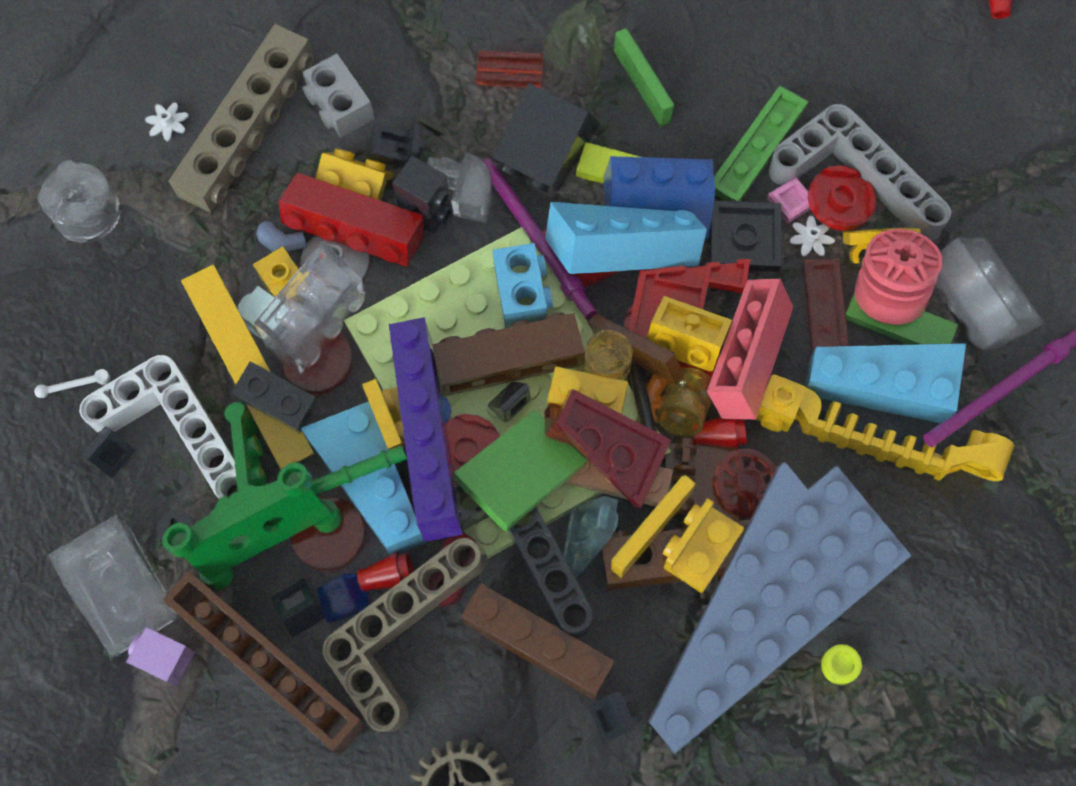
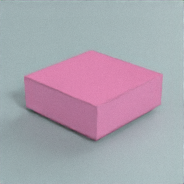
(792, 199)

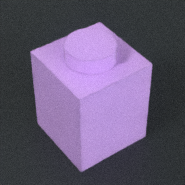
(159, 656)

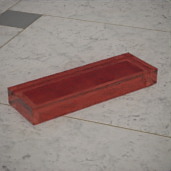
(825, 303)

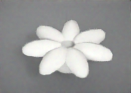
(167, 121)
(811, 237)

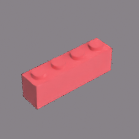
(750, 349)

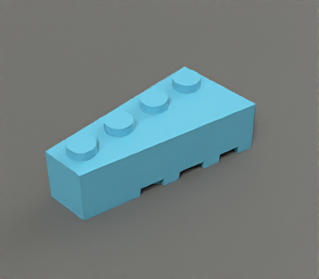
(622, 238)

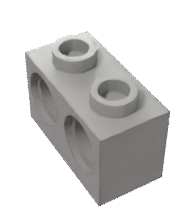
(341, 94)

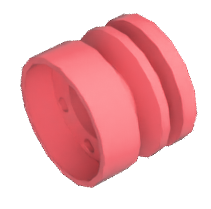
(897, 276)

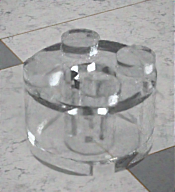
(79, 201)

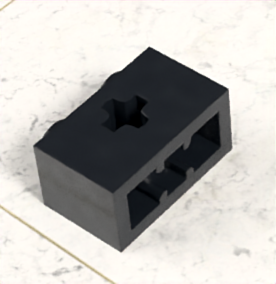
(424, 192)
(274, 397)

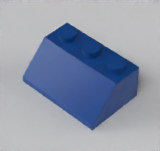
(662, 185)

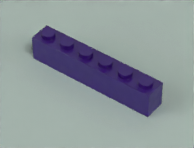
(424, 430)

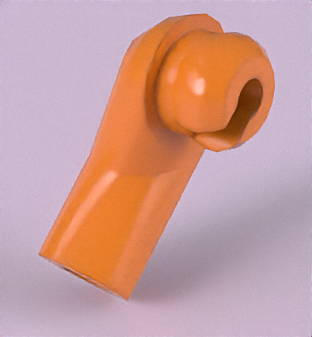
(655, 389)

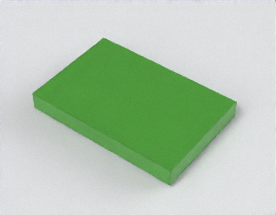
(518, 471)

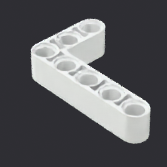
(168, 394)

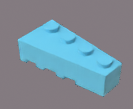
(890, 378)
(377, 496)

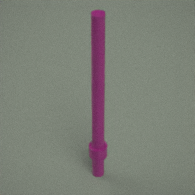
(570, 285)
(1052, 353)

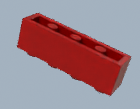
(351, 219)

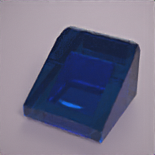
(342, 598)

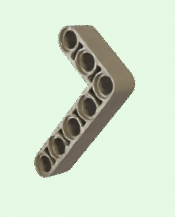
(394, 624)

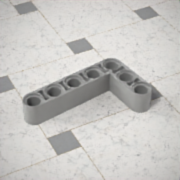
(875, 157)

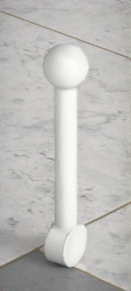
(101, 376)

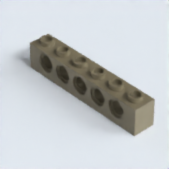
(226, 125)

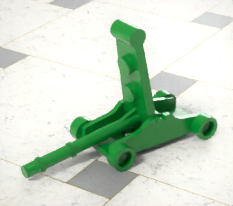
(259, 511)

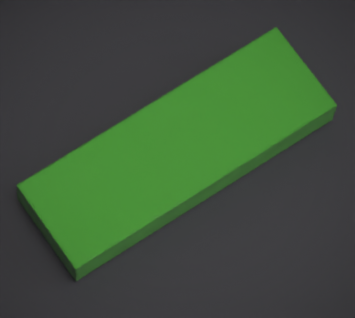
(643, 77)
(924, 330)

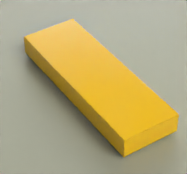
(652, 526)

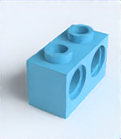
(514, 285)

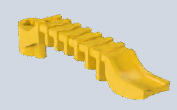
(983, 455)

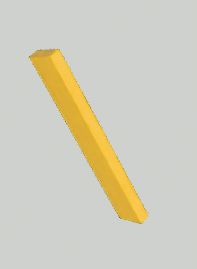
(237, 350)

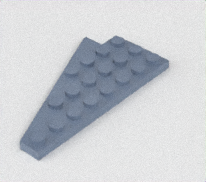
(787, 580)

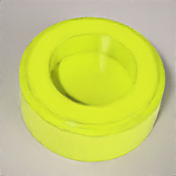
(841, 664)

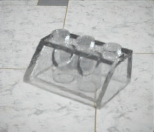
(984, 294)
(310, 308)

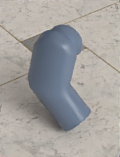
(274, 239)

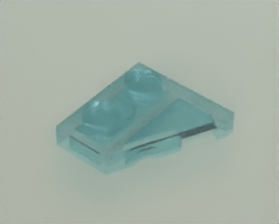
(589, 531)

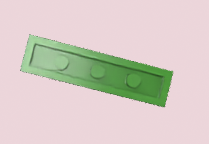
(758, 145)

